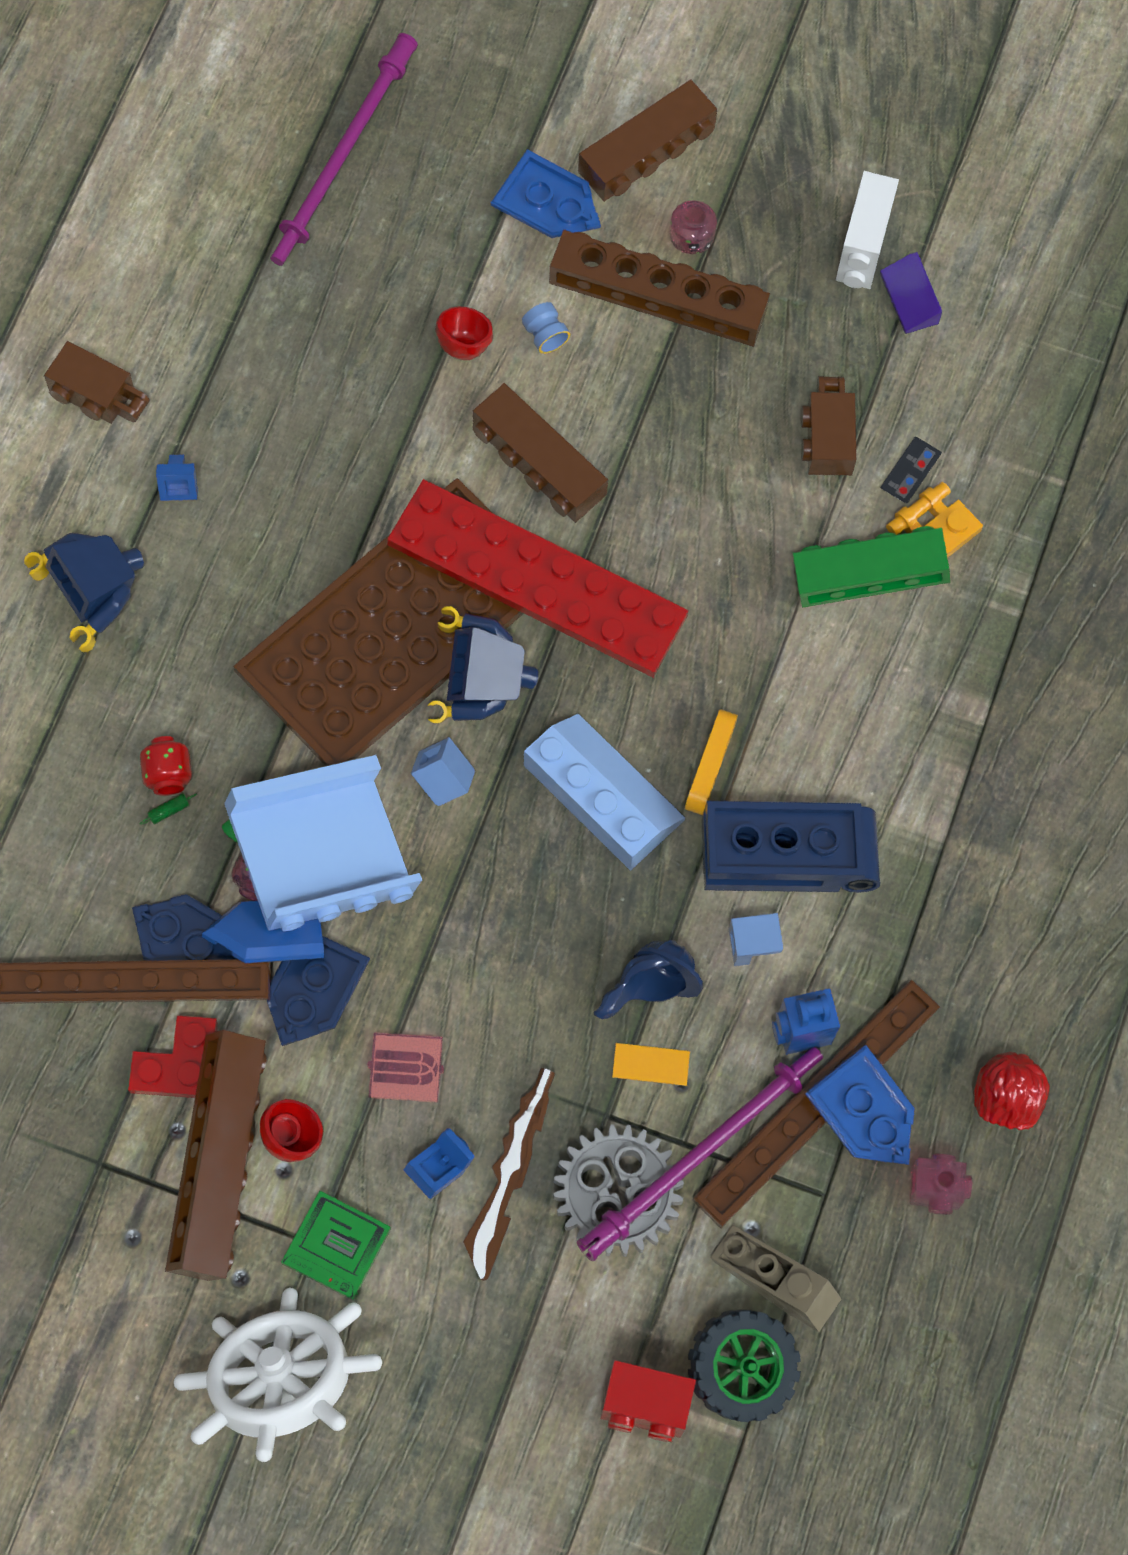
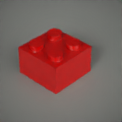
(647, 1401)

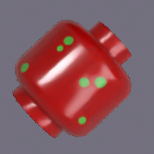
(165, 766)

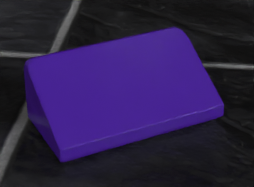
(911, 293)

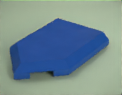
(547, 197)
(247, 936)
(865, 1109)

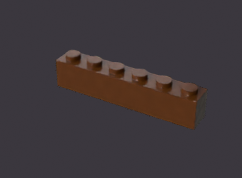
(216, 1156)

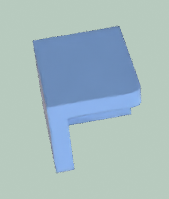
(443, 771)
(754, 937)

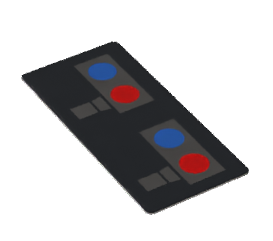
(911, 470)

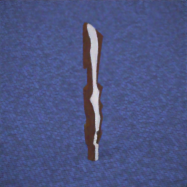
(511, 1168)

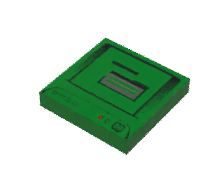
(336, 1245)

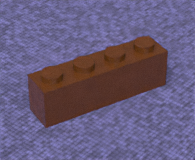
(647, 141)
(539, 453)

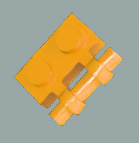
(956, 521)

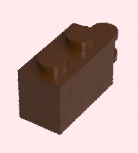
(93, 385)
(830, 429)

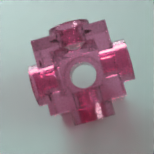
(930, 1193)

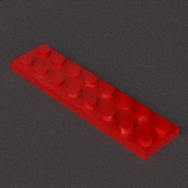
(538, 578)

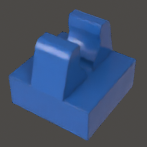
(177, 479)

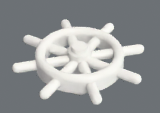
(277, 1374)

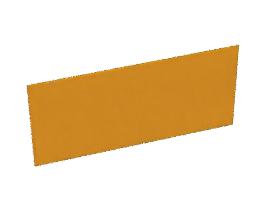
(651, 1064)

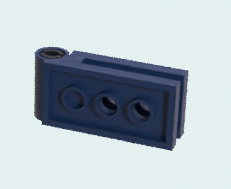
(824, 842)

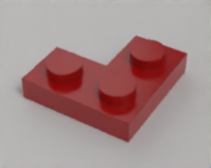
(175, 1072)

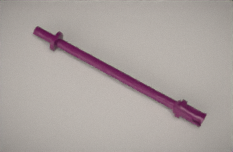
(391, 68)
(616, 1224)

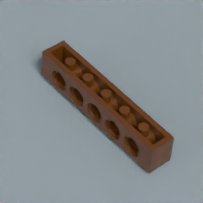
(668, 303)

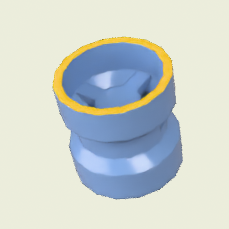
(546, 328)

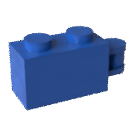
(806, 1022)

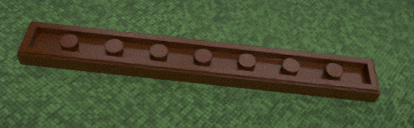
(133, 981)
(800, 1118)

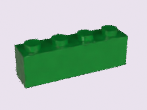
(871, 566)

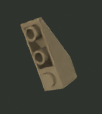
(777, 1278)

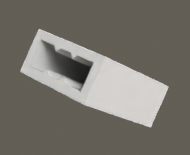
(866, 230)

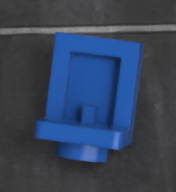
(440, 1163)

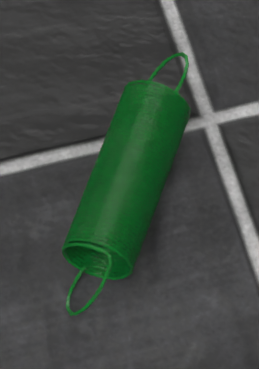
(168, 808)

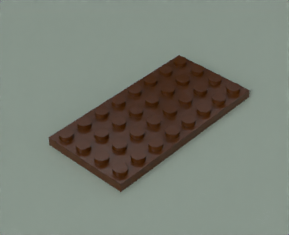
(365, 650)

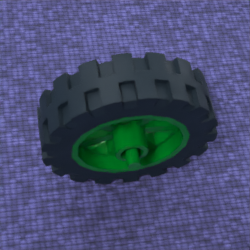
(782, 1359)

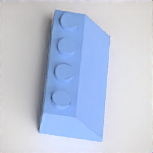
(602, 789)

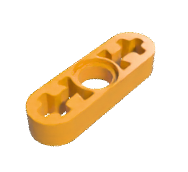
(711, 762)

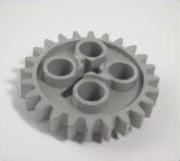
(584, 1201)

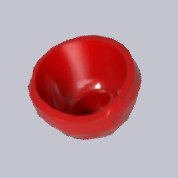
(463, 332)
(291, 1130)

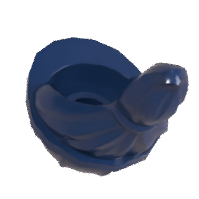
(654, 975)

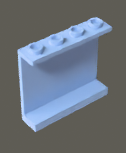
(319, 844)

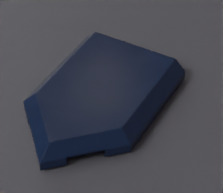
(175, 931)
(313, 993)

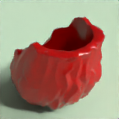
(1011, 1091)

